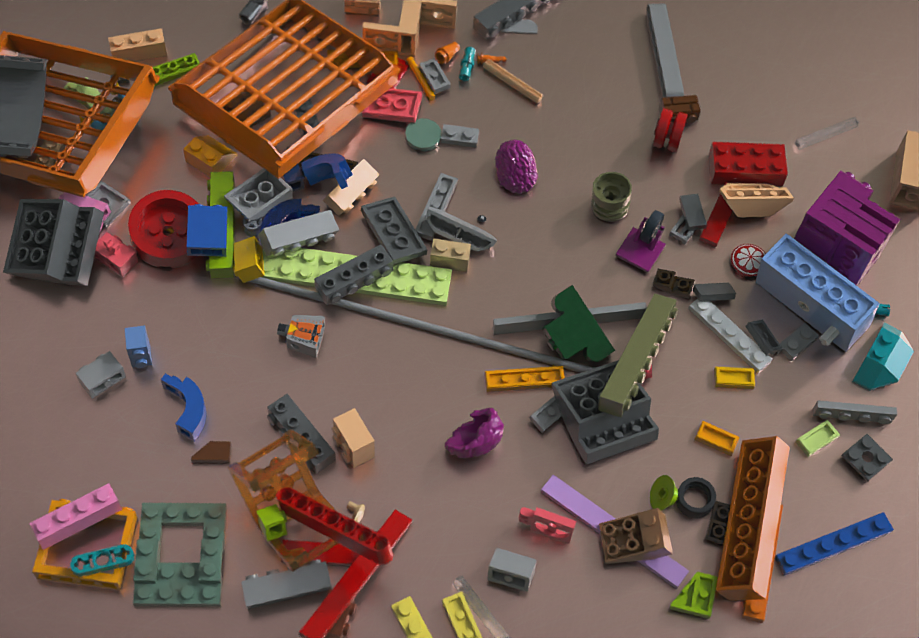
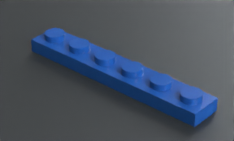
(833, 543)

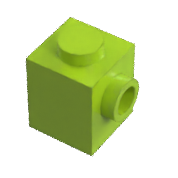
(272, 522)

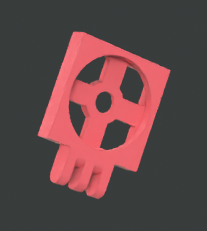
(552, 521)

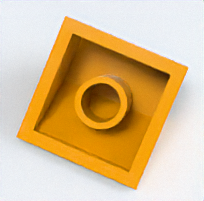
(208, 154)

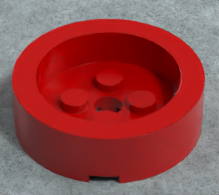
(147, 223)

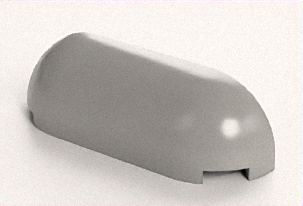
(459, 230)

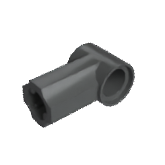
(252, 10)

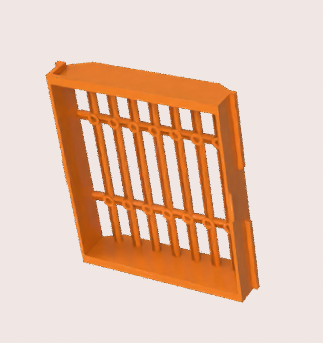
(109, 140)
(252, 142)

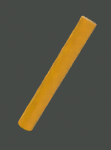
(420, 78)

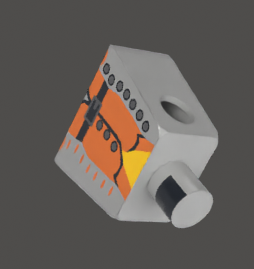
(303, 333)

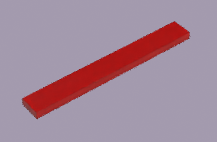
(352, 582)

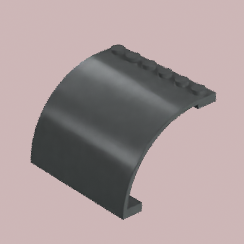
(21, 104)

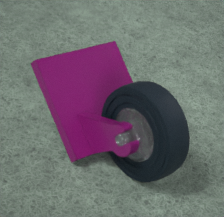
(640, 246)

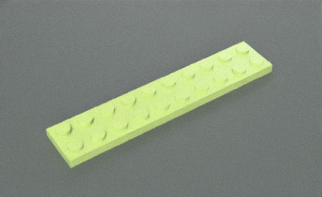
(405, 282)

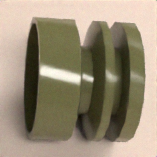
(611, 196)

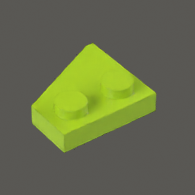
(697, 596)

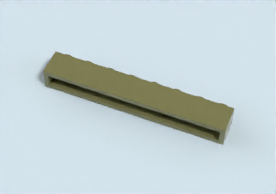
(638, 356)

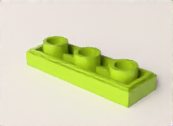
(175, 68)

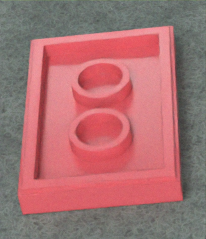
(395, 106)

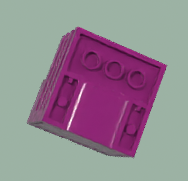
(847, 227)

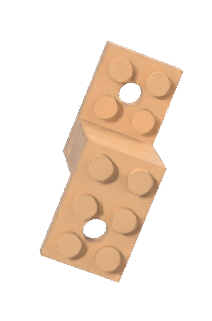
(413, 14)

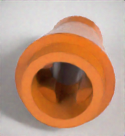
(445, 53)

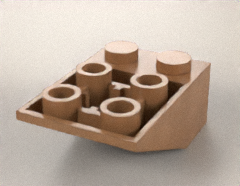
(636, 537)

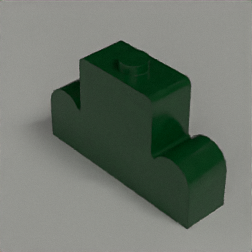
(575, 329)

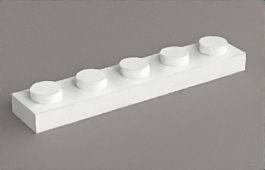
(730, 334)

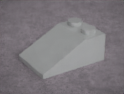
(259, 195)

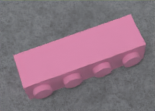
(76, 516)

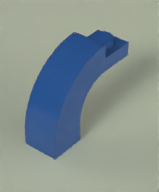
(327, 167)
(194, 415)

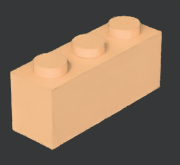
(138, 45)
(341, 199)

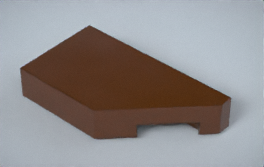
(213, 453)

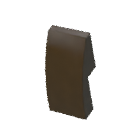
(673, 284)
(718, 522)

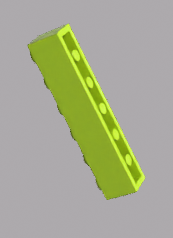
(220, 185)

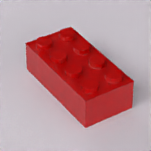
(747, 163)

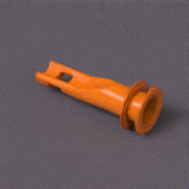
(482, 58)

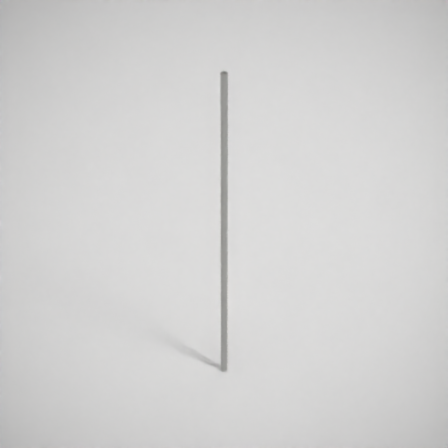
(426, 326)

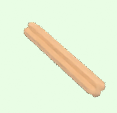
(513, 81)

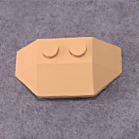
(755, 199)

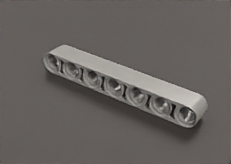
(664, 50)

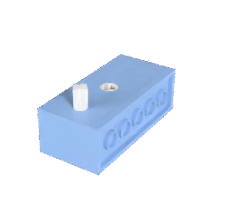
(816, 292)

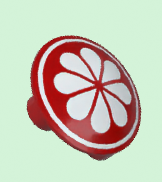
(747, 259)

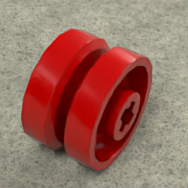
(669, 130)

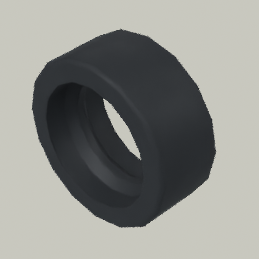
(706, 487)

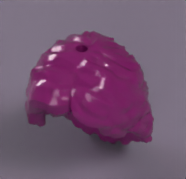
(516, 166)
(476, 436)

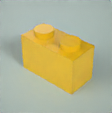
(248, 259)

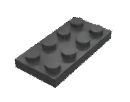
(394, 230)

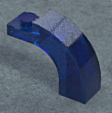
(288, 211)

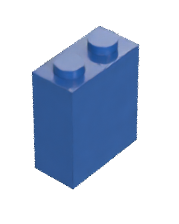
(207, 230)

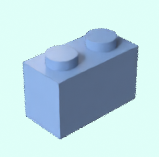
(138, 346)

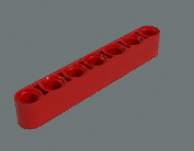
(335, 525)

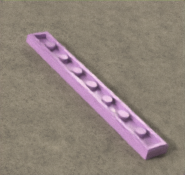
(592, 515)

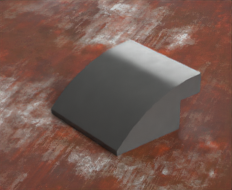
(53, 241)
(597, 432)

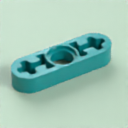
(87, 570)

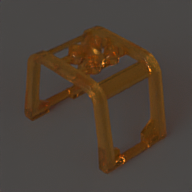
(262, 478)

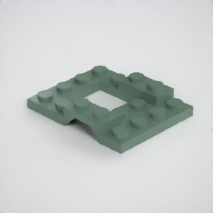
(179, 582)

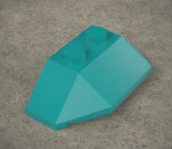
(885, 359)

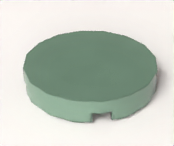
(423, 134)

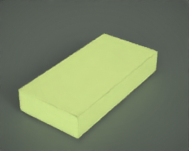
(817, 438)

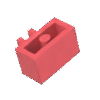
(115, 254)

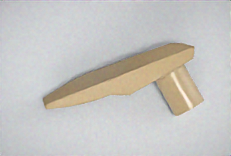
(357, 509)

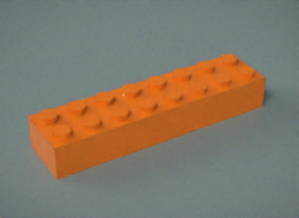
(753, 519)

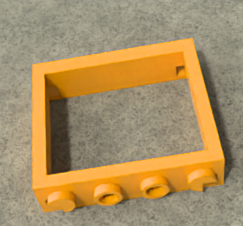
(102, 580)

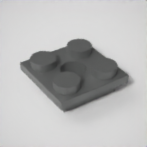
(870, 448)

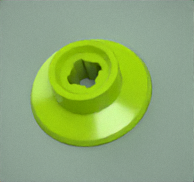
(663, 493)

